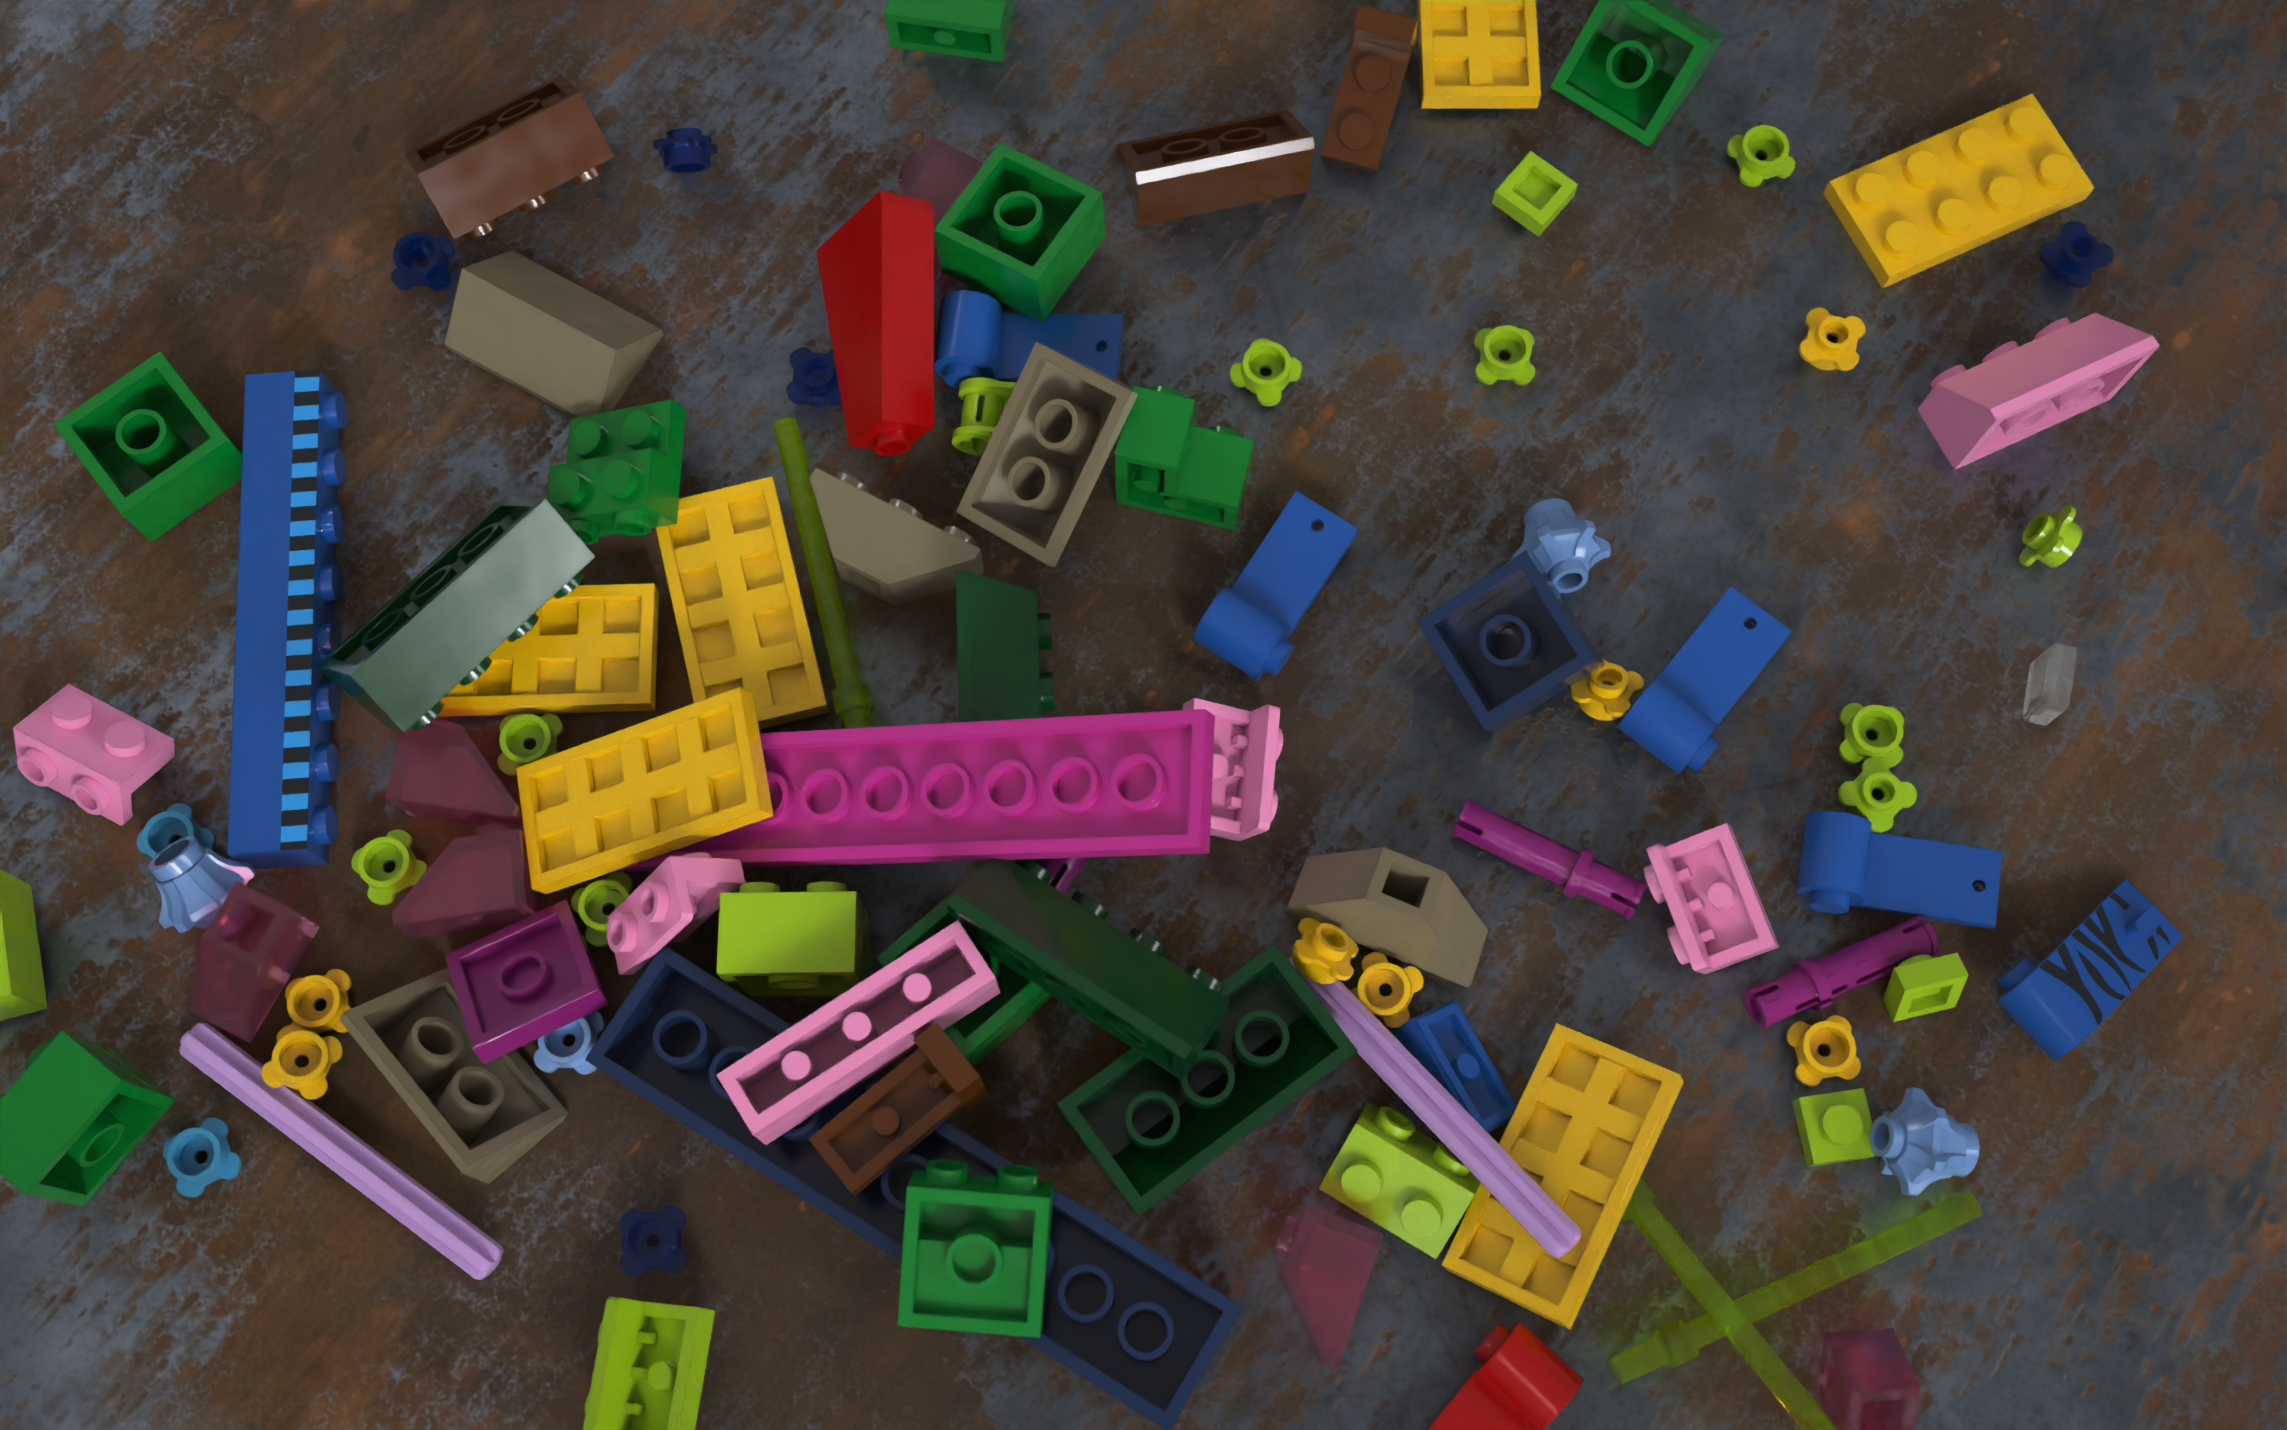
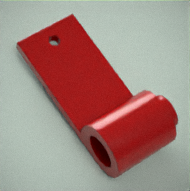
(1513, 1387)

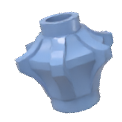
(1562, 543)
(194, 883)
(1922, 1143)

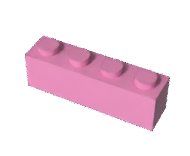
(858, 1033)

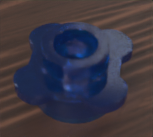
(685, 151)
(416, 248)
(2068, 268)
(804, 388)
(636, 1230)

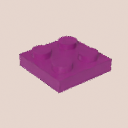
(525, 981)

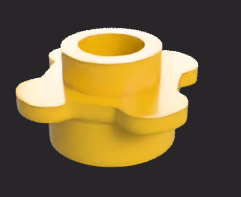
(1825, 354)
(1607, 691)
(1323, 952)
(1402, 980)
(304, 994)
(1834, 1034)
(292, 1044)

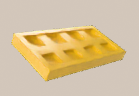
(1478, 54)
(1957, 190)
(742, 602)
(580, 657)
(644, 791)
(1585, 1141)

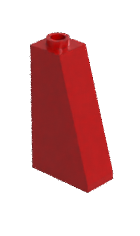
(882, 320)

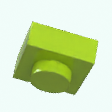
(1534, 193)
(1924, 986)
(1834, 1127)

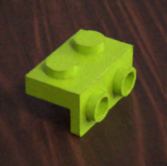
(1401, 1179)
(648, 1366)

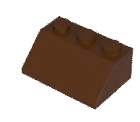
(511, 158)

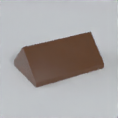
(1217, 166)

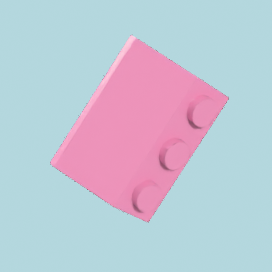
(2032, 385)

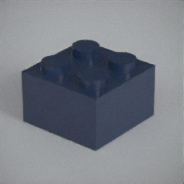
(1510, 642)

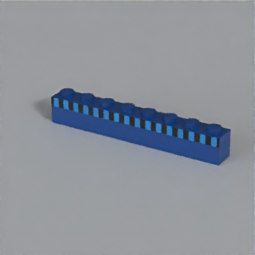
(286, 622)

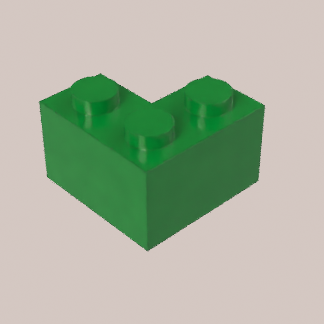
(1179, 467)

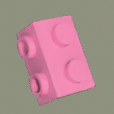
(90, 752)
(1243, 768)
(1710, 900)
(669, 906)

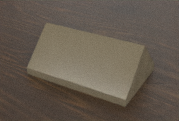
(547, 334)
(1046, 453)
(472, 1109)

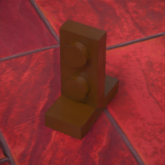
(1370, 88)
(899, 1110)

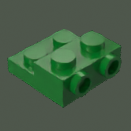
(620, 471)
(975, 1250)

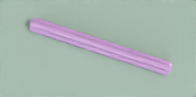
(1449, 1120)
(343, 1152)

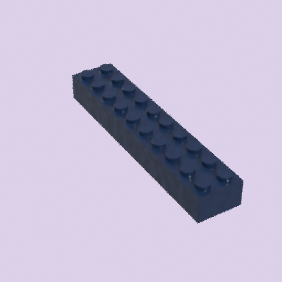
(1109, 1300)

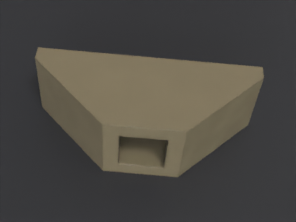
(889, 544)
(1393, 909)

